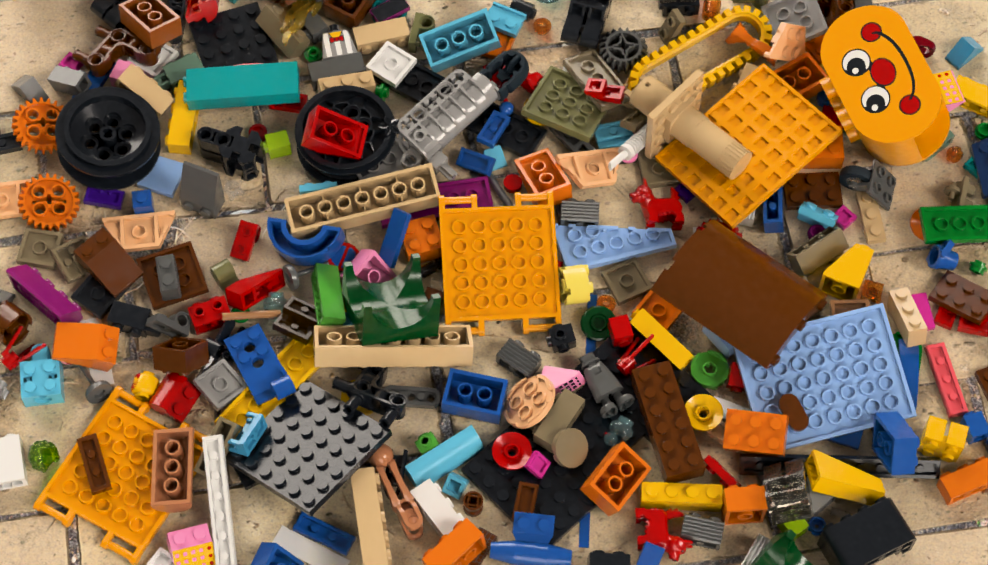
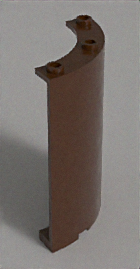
(739, 292)

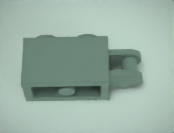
(176, 70)

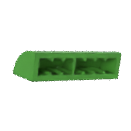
(327, 295)

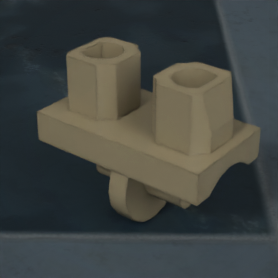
(959, 190)

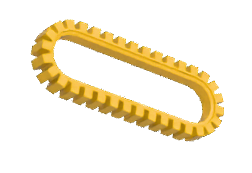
(702, 32)

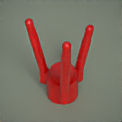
(11, 359)
(627, 362)

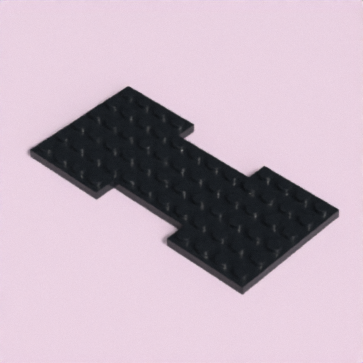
(560, 486)

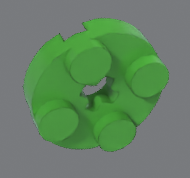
(707, 359)

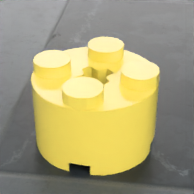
(575, 284)

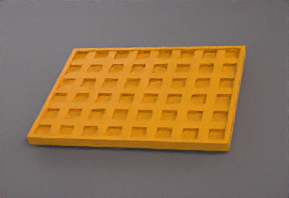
(772, 124)

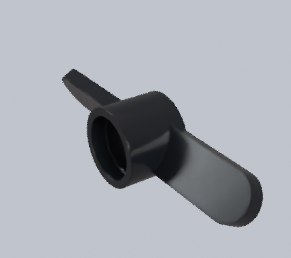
(216, 345)

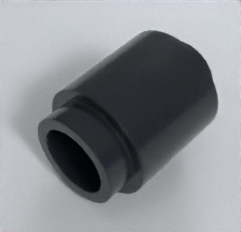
(524, 7)

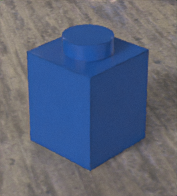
(143, 201)
(977, 426)

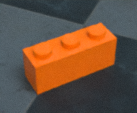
(964, 481)

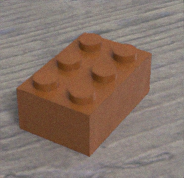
(150, 21)

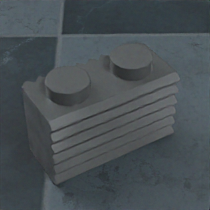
(579, 212)
(168, 277)
(518, 359)
(702, 531)

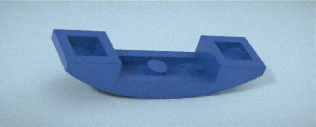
(910, 362)

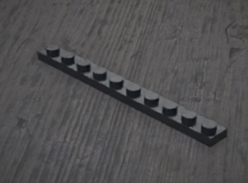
(926, 469)

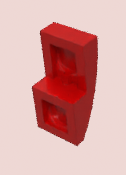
(600, 90)

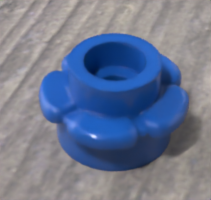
(816, 521)

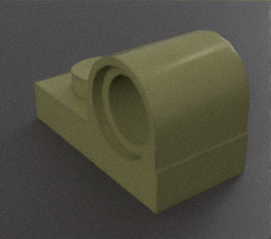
(418, 27)
(224, 274)

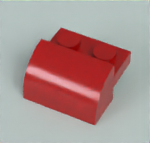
(199, 9)
(174, 397)

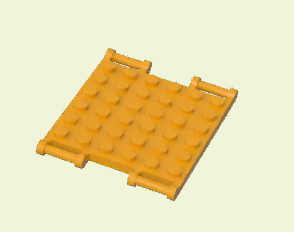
(500, 262)
(128, 454)

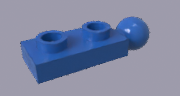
(495, 125)

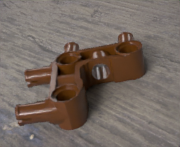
(115, 45)

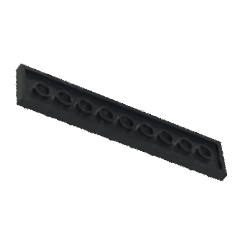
(519, 136)

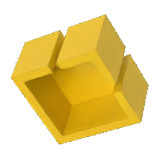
(936, 444)

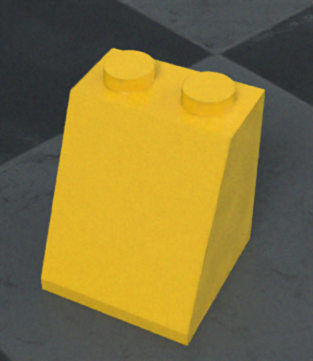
(847, 273)

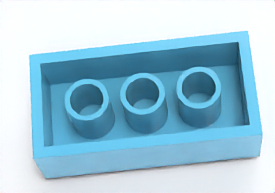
(460, 40)

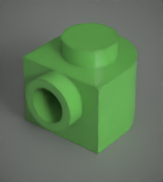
(426, 442)

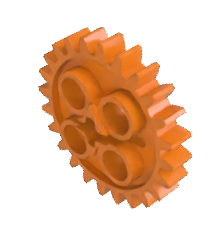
(41, 111)
(48, 187)

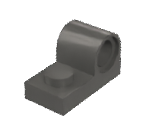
(174, 325)

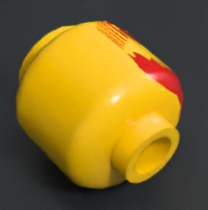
(144, 385)

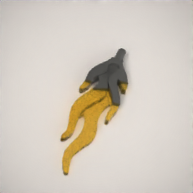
(299, 11)

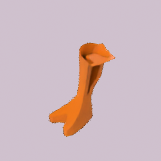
(741, 35)

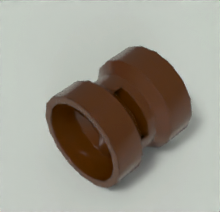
(470, 507)

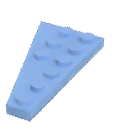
(609, 244)

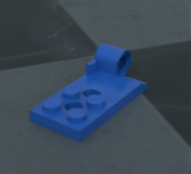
(269, 379)

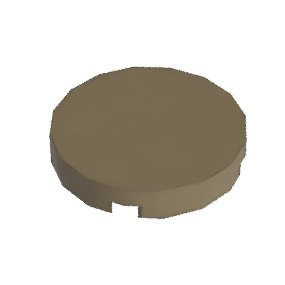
(570, 447)

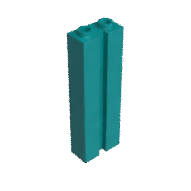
(242, 85)

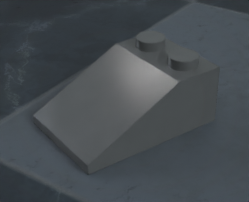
(201, 190)

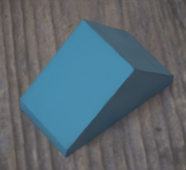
(963, 52)

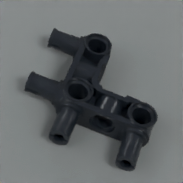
(367, 393)

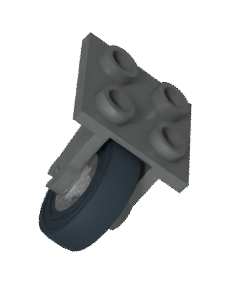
(872, 179)

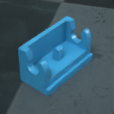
(249, 434)

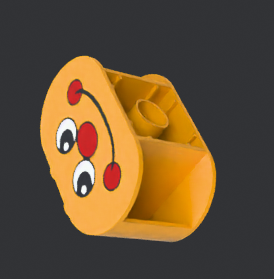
(883, 86)

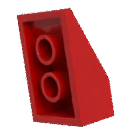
(334, 134)

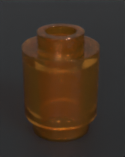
(710, 9)

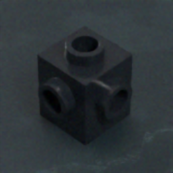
(561, 338)

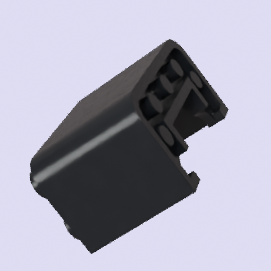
(867, 535)

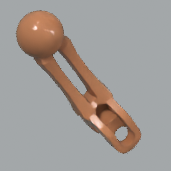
(406, 508)

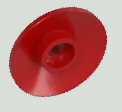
(511, 442)

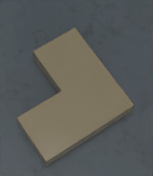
(66, 260)

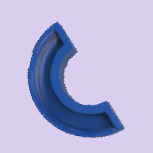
(304, 252)

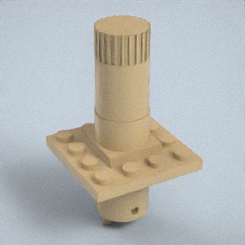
(679, 116)

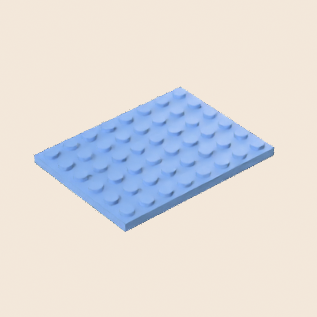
(840, 373)

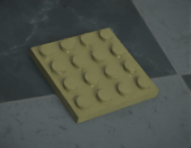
(563, 106)

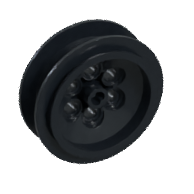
(98, 111)

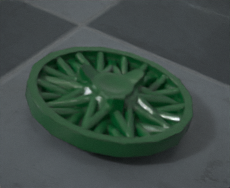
(595, 323)

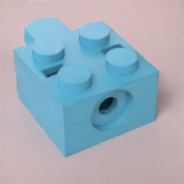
(39, 379)

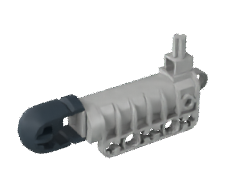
(456, 110)

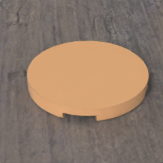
(529, 401)

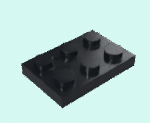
(95, 297)

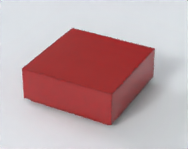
(944, 318)

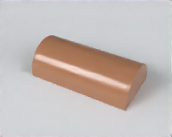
(172, 469)

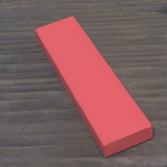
(946, 380)

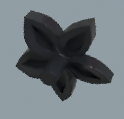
(389, 126)

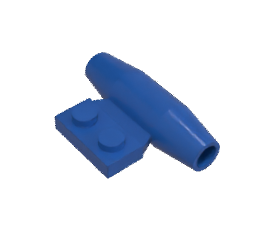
(531, 542)

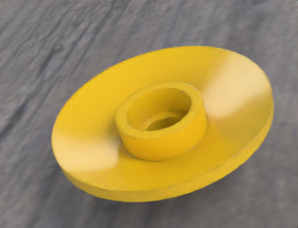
(704, 404)

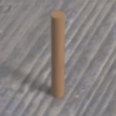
(251, 315)

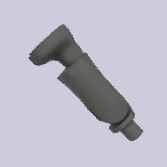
(602, 384)

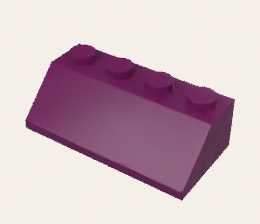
(43, 295)

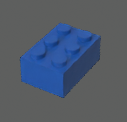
(474, 396)
(895, 443)

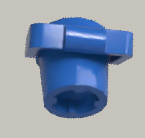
(942, 256)

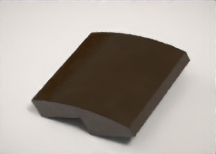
(297, 320)

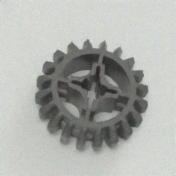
(632, 46)

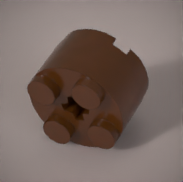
(10, 319)

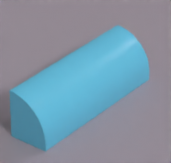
(445, 457)

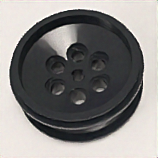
(367, 109)

